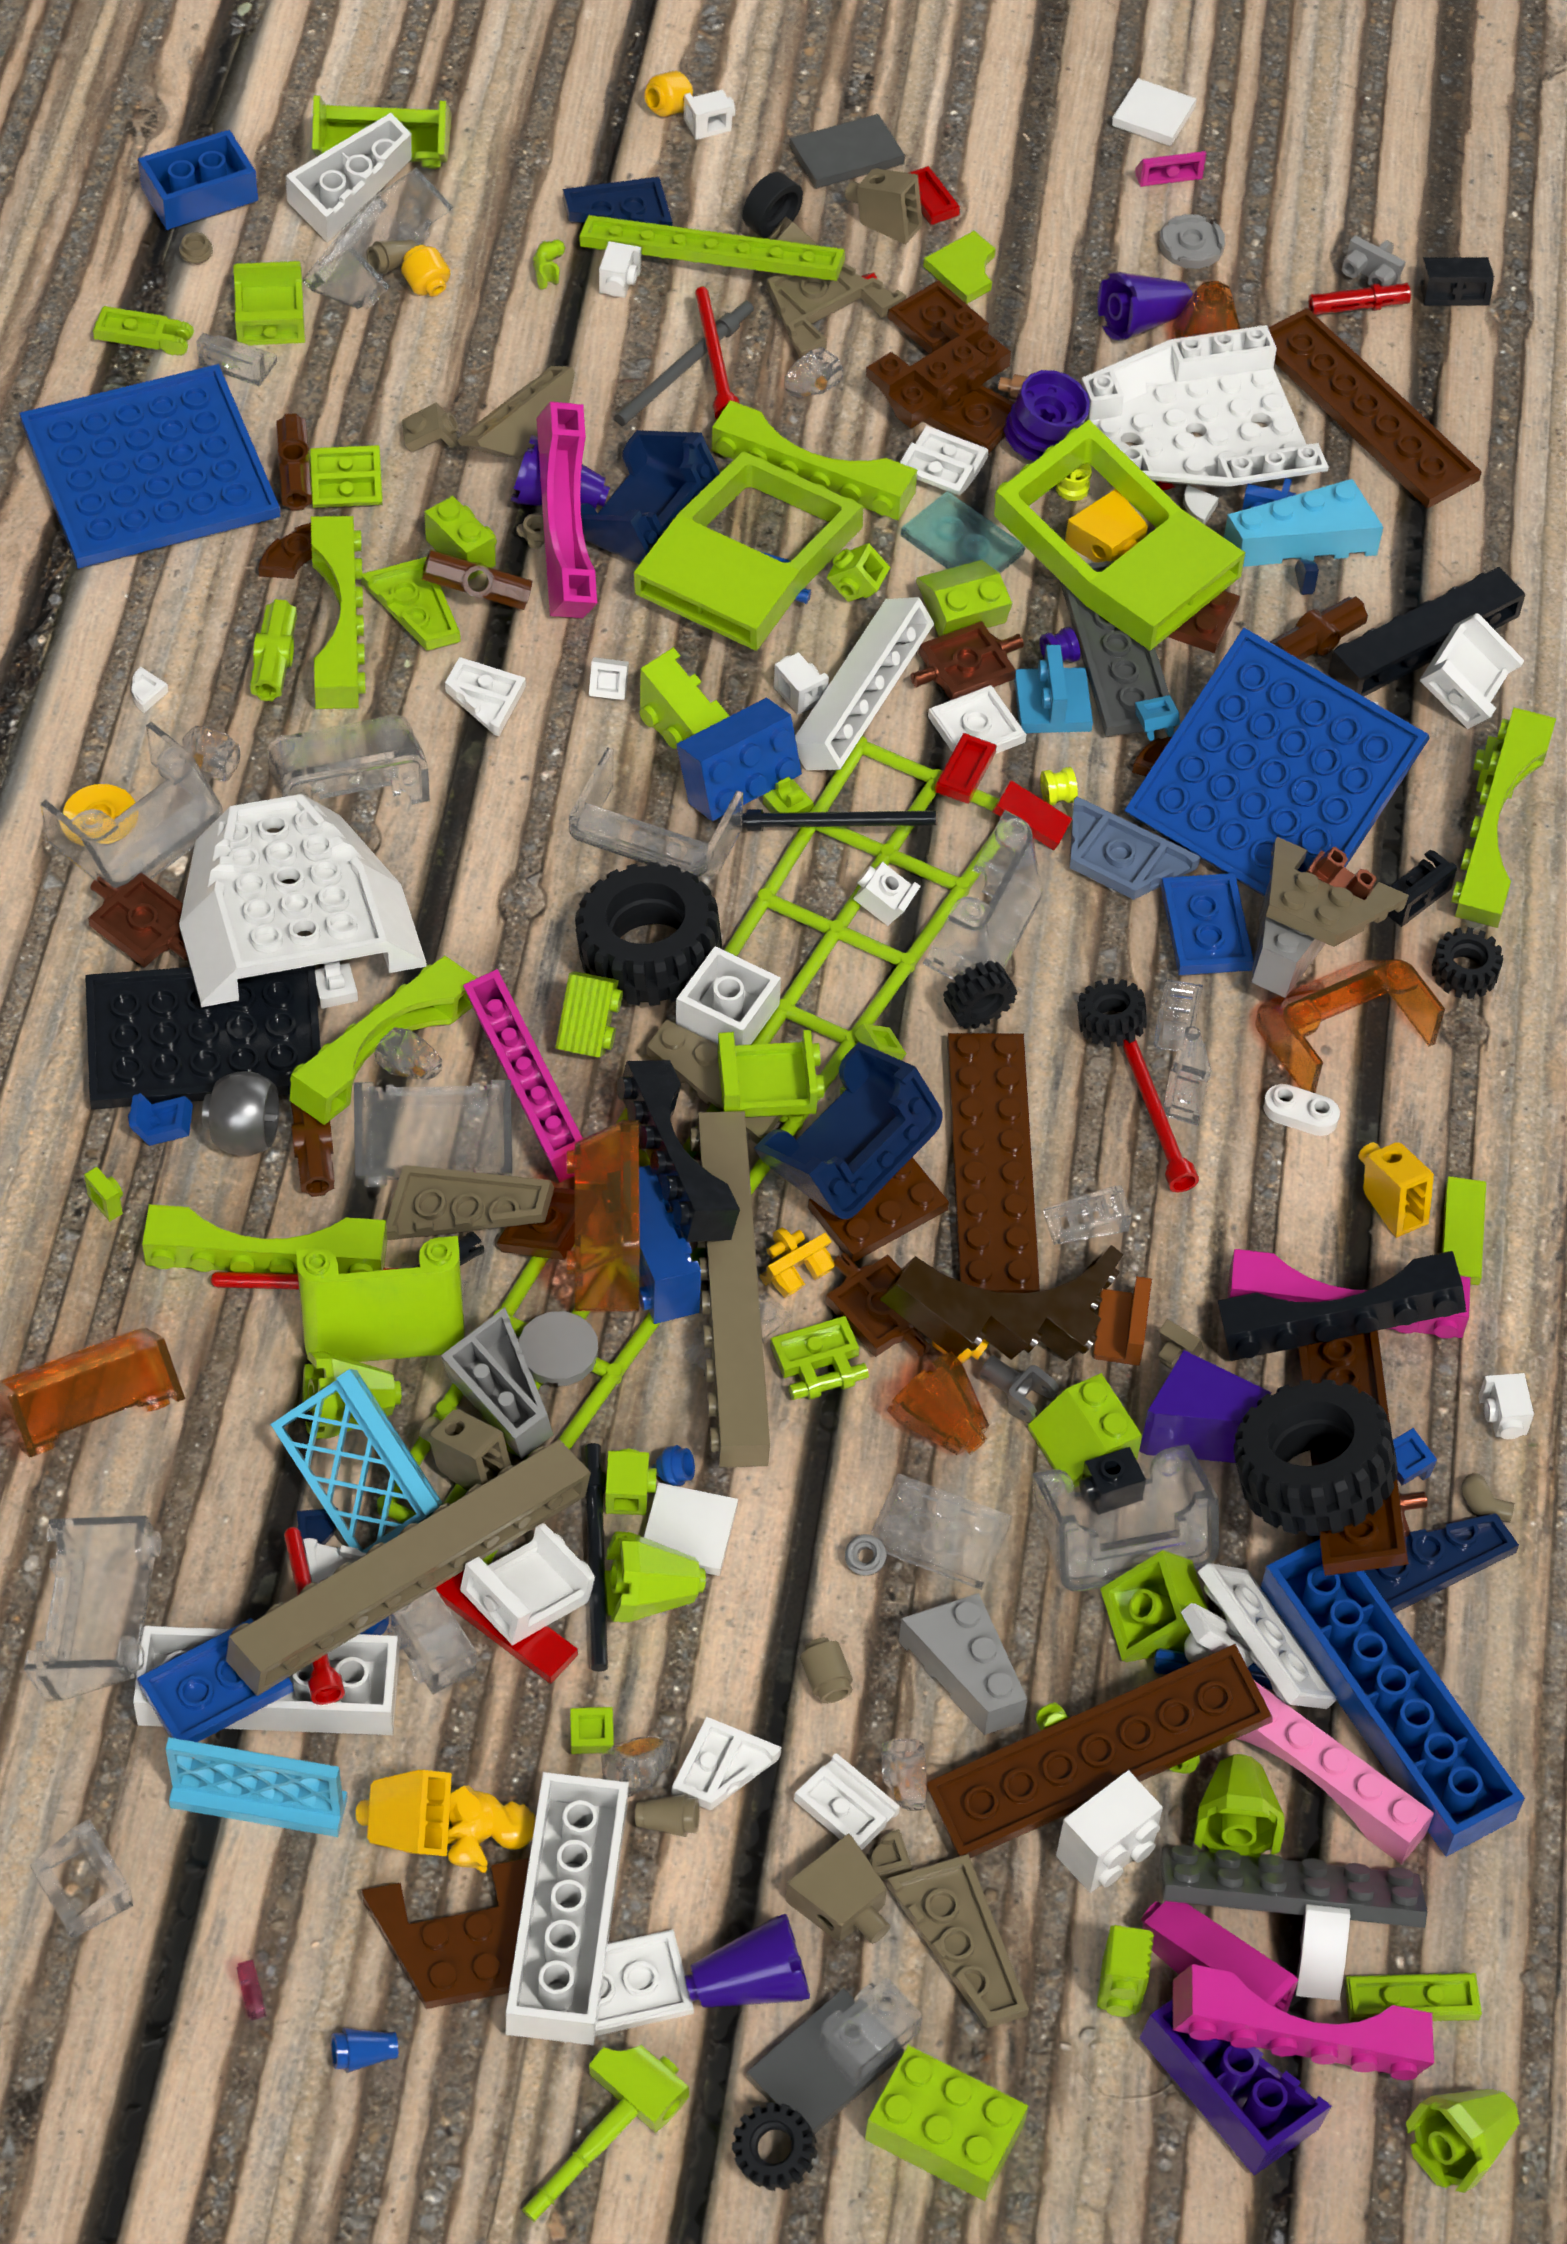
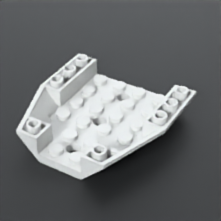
(1207, 387)
(247, 921)

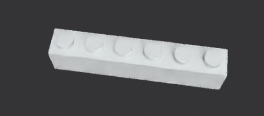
(862, 683)

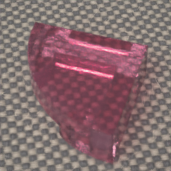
(251, 1990)

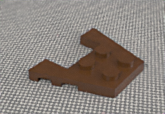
(457, 1954)

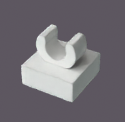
(608, 678)
(335, 985)

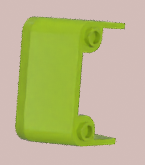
(427, 127)

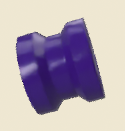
(1067, 639)

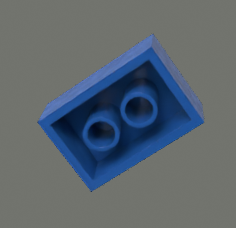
(198, 179)
(739, 754)

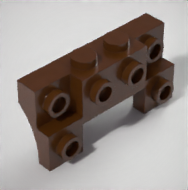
(944, 374)

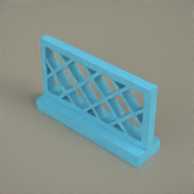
(386, 1443)
(254, 1789)

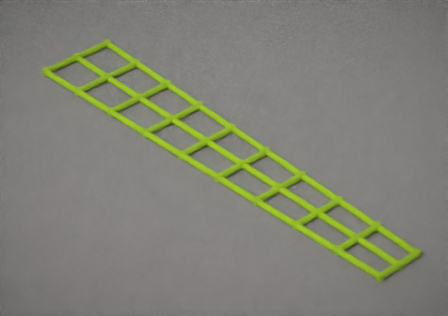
(834, 931)

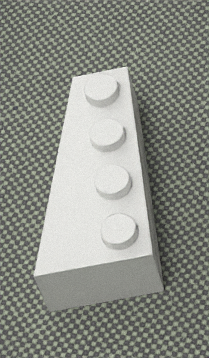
(348, 175)

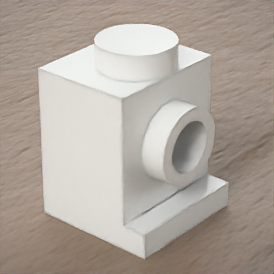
(708, 113)
(619, 269)
(799, 682)
(884, 893)
(1507, 1404)

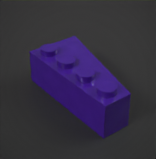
(1236, 2091)

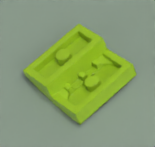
(346, 476)

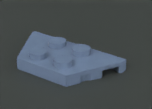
(1122, 852)

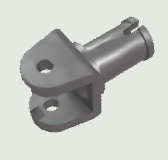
(1018, 1385)

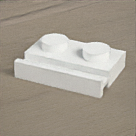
(846, 1802)

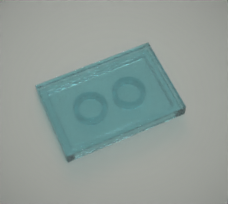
(960, 535)

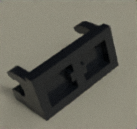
(1456, 281)
(1424, 886)

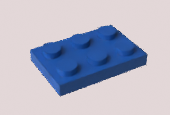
(1207, 924)
(203, 1692)

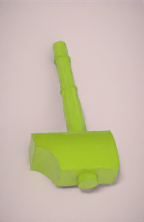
(644, 2090)

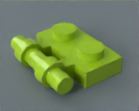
(815, 1348)

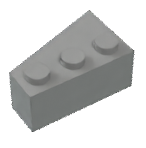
(1281, 954)
(498, 1383)
(968, 1660)

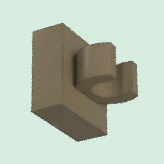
(1176, 1342)

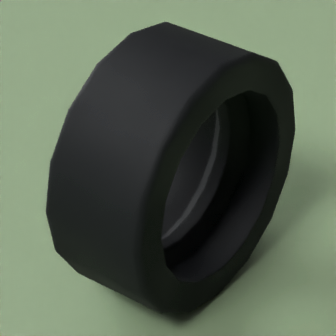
(771, 202)

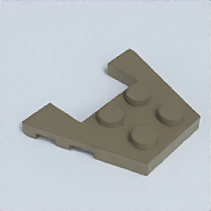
(808, 299)
(1320, 908)

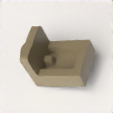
(428, 426)

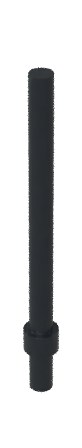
(758, 820)
(596, 1557)

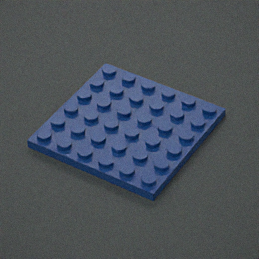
(149, 465)
(1274, 757)

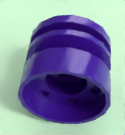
(1045, 412)

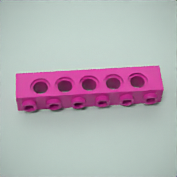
(525, 1069)

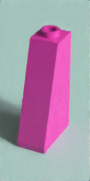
(1189, 1937)

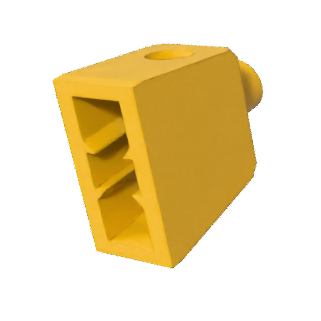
(1106, 528)
(1397, 1186)
(409, 1812)

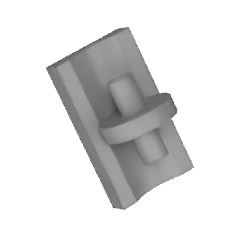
(1373, 262)

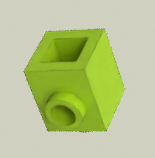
(629, 1482)

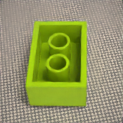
(946, 2122)

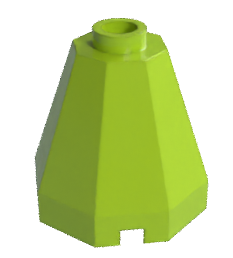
(326, 1369)
(648, 1578)
(1240, 1810)
(1461, 2135)

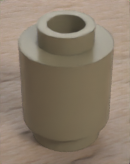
(827, 1670)

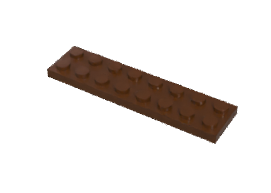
(1370, 409)
(992, 1162)
(1381, 1537)
(1084, 1754)

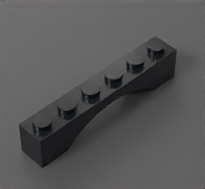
(698, 1199)
(1419, 1292)

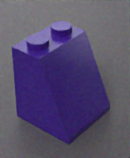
(1199, 1408)

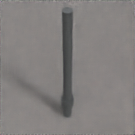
(725, 328)

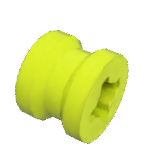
(1076, 485)
(1058, 786)

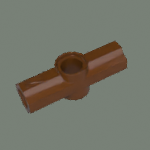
(294, 462)
(454, 574)
(1322, 631)
(313, 1149)

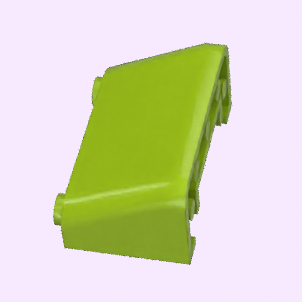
(382, 1310)

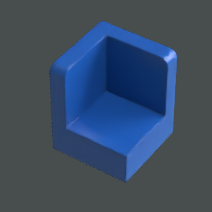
(1413, 1457)

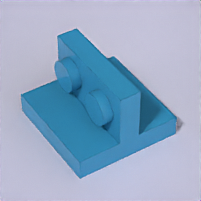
(1053, 696)

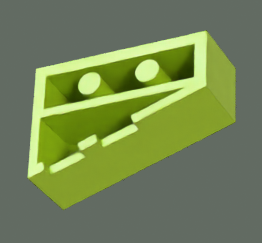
(673, 701)

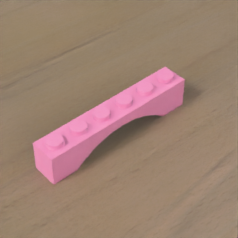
(1372, 1801)

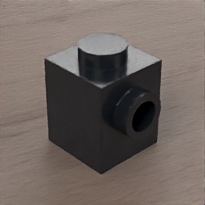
(1112, 1481)

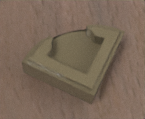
(890, 1856)

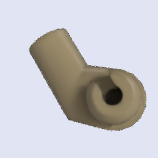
(1481, 1499)

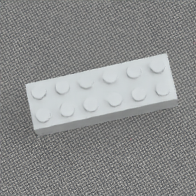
(367, 1669)
(567, 1909)

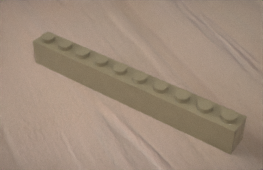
(732, 1303)
(405, 1567)

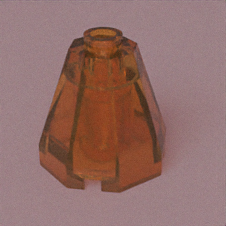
(1207, 312)
(942, 1407)

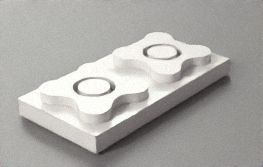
(1269, 1638)

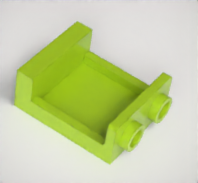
(269, 303)
(769, 1076)

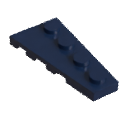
(1443, 1559)

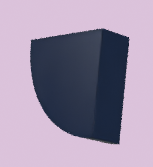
(1306, 575)
(316, 1525)

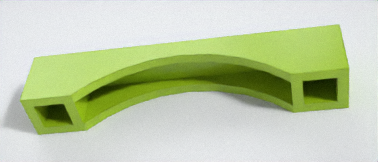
(875, 484)
(337, 664)
(1487, 882)
(431, 999)
(185, 1240)

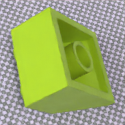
(965, 597)
(1084, 1425)
(1148, 1605)

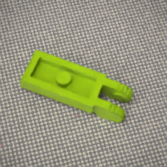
(143, 330)

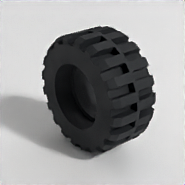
(643, 898)
(1322, 1494)

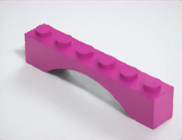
(568, 565)
(1274, 1278)
(1221, 2007)

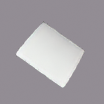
(945, 460)

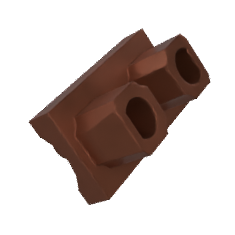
(1331, 870)

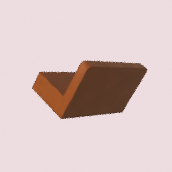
(1123, 1324)

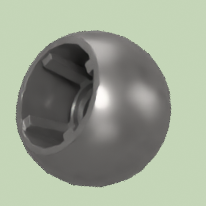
(242, 1113)

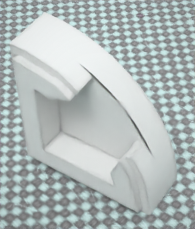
(1199, 503)
(147, 689)

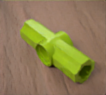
(273, 650)

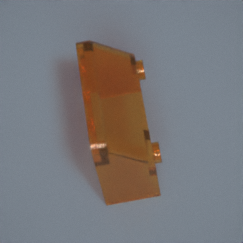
(1291, 1019)
(606, 1219)
(87, 1387)

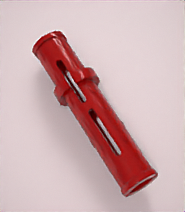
(1348, 300)

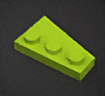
(414, 603)

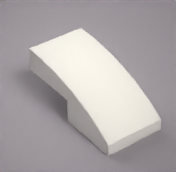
(1323, 1952)

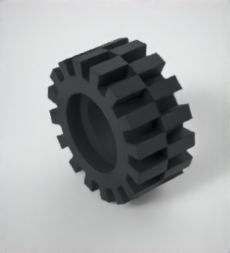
(1472, 947)
(980, 994)
(1112, 998)
(748, 2138)

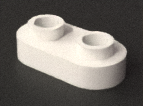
(1301, 1109)

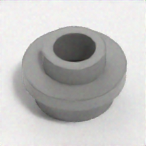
(862, 1542)

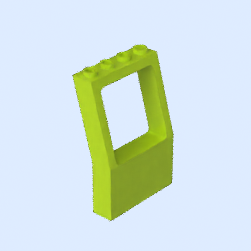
(1154, 582)
(732, 584)

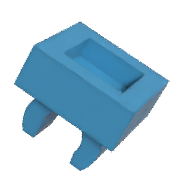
(1157, 714)

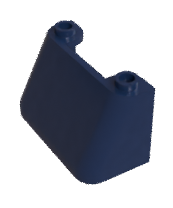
(663, 478)
(860, 1136)

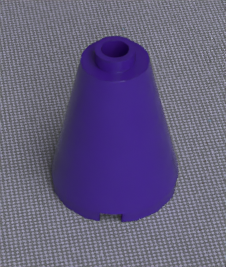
(1139, 303)
(529, 482)
(751, 1969)

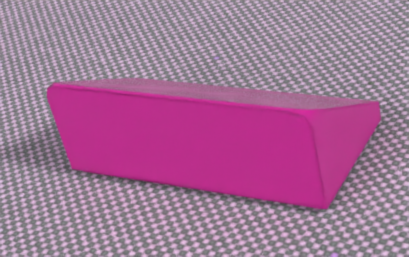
(1170, 168)

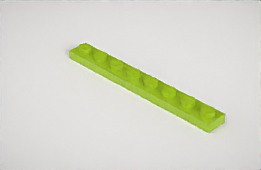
(715, 247)

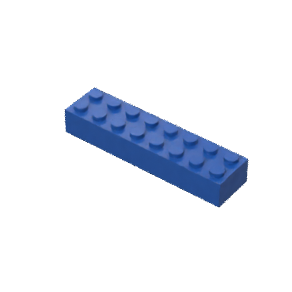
(1394, 1698)

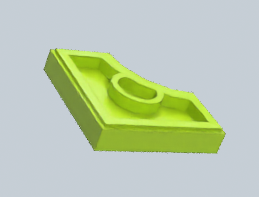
(963, 266)

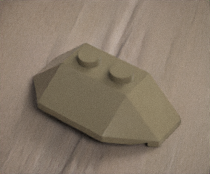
(510, 425)

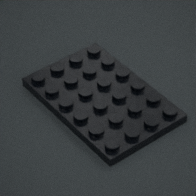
(161, 1043)

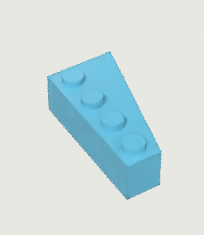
(1307, 525)

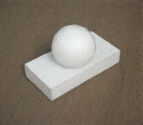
(1210, 1635)

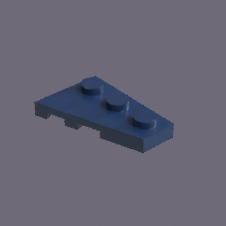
(626, 200)

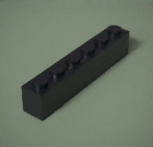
(1416, 637)

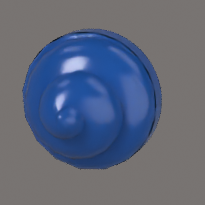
(675, 1465)

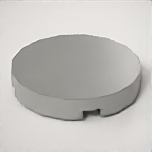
(1191, 241)
(559, 1348)

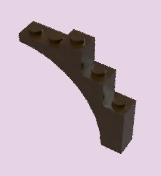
(964, 1315)

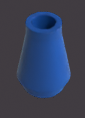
(362, 2048)

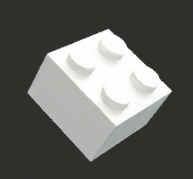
(728, 997)
(1109, 1832)

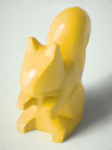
(481, 1816)

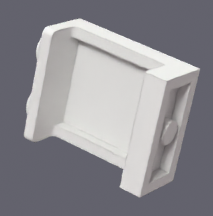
(1470, 670)
(529, 1585)

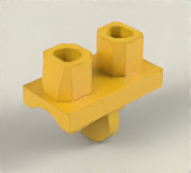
(783, 1271)

